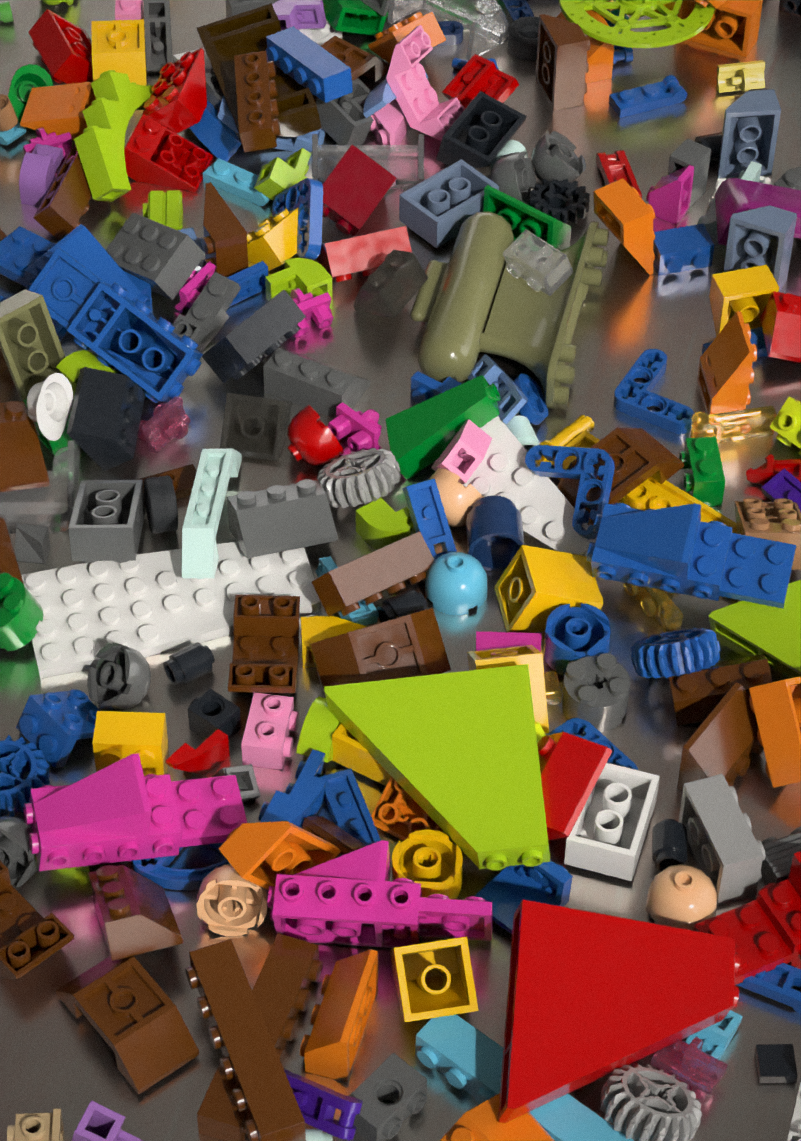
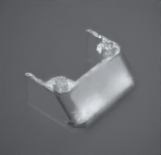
(482, 17)
(402, 161)

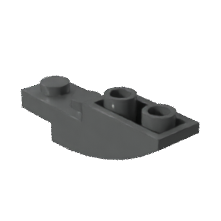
(208, 311)

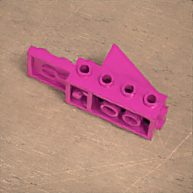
(129, 816)
(359, 891)

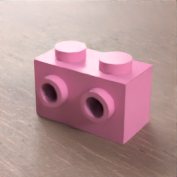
(269, 731)

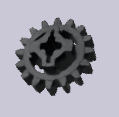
(561, 199)

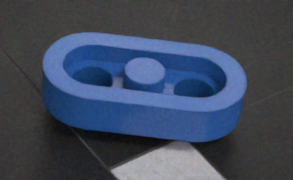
(535, 407)

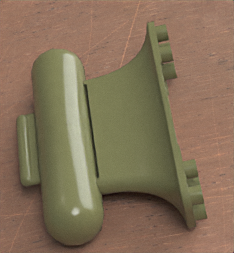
(483, 308)

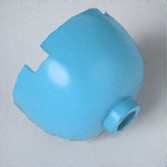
(456, 583)

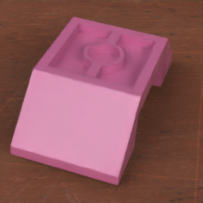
(413, 90)

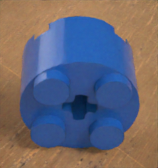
(575, 634)

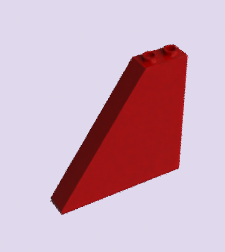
(601, 996)

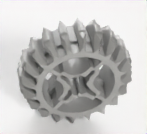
(359, 477)
(650, 1105)

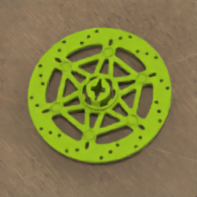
(621, 33)

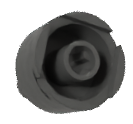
(596, 691)

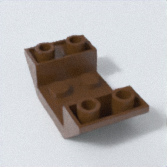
(357, 59)
(635, 460)
(265, 644)
(382, 651)
(24, 933)
(132, 1019)

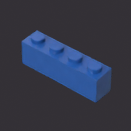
(309, 64)

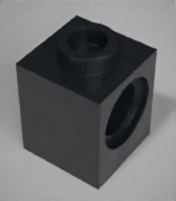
(212, 713)

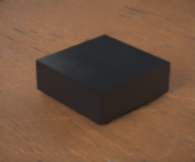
(776, 1063)

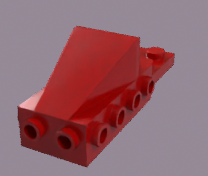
(765, 928)

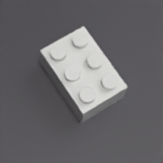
(613, 822)

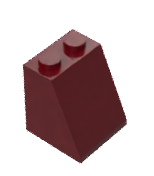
(354, 190)

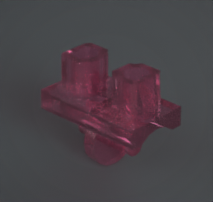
(167, 423)
(691, 1066)

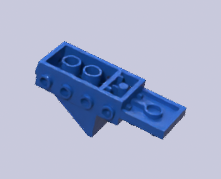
(26, 254)
(117, 328)
(687, 556)

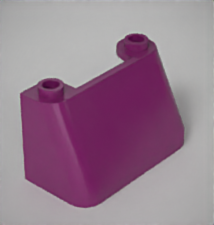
(742, 195)

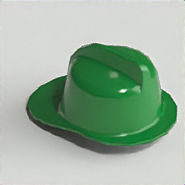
(23, 81)

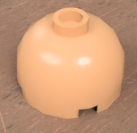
(455, 496)
(681, 897)
(230, 902)

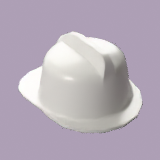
(50, 405)

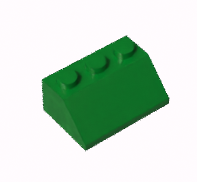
(523, 216)

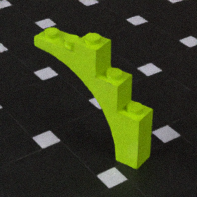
(104, 138)

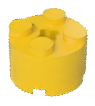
(430, 860)

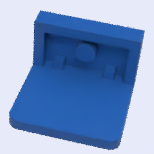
(56, 723)
(542, 883)

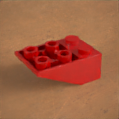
(179, 93)
(163, 157)

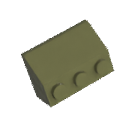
(28, 340)

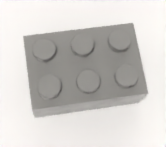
(721, 838)

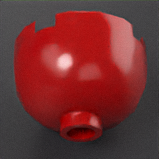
(312, 439)

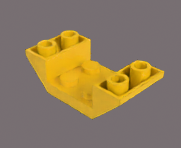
(119, 47)

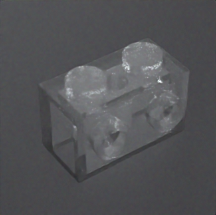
(537, 263)

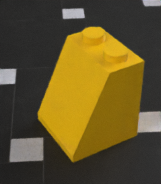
(541, 582)
(517, 656)
(434, 979)

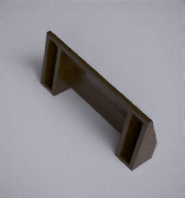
(248, 34)

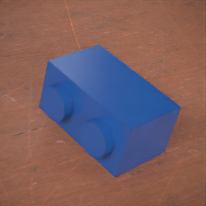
(682, 249)

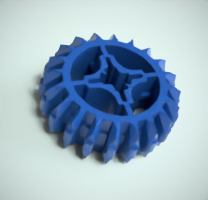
(675, 653)
(15, 760)

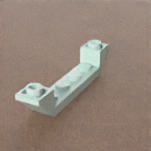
(204, 511)

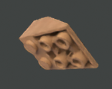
(771, 521)

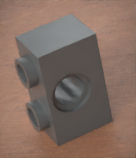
(390, 1081)

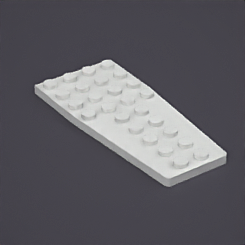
(151, 604)

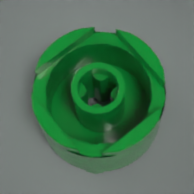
(18, 613)

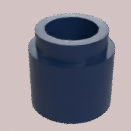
(494, 532)

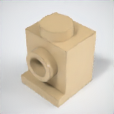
(37, 1127)

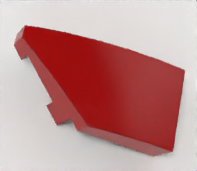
(771, 468)
(203, 758)

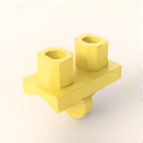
(740, 76)

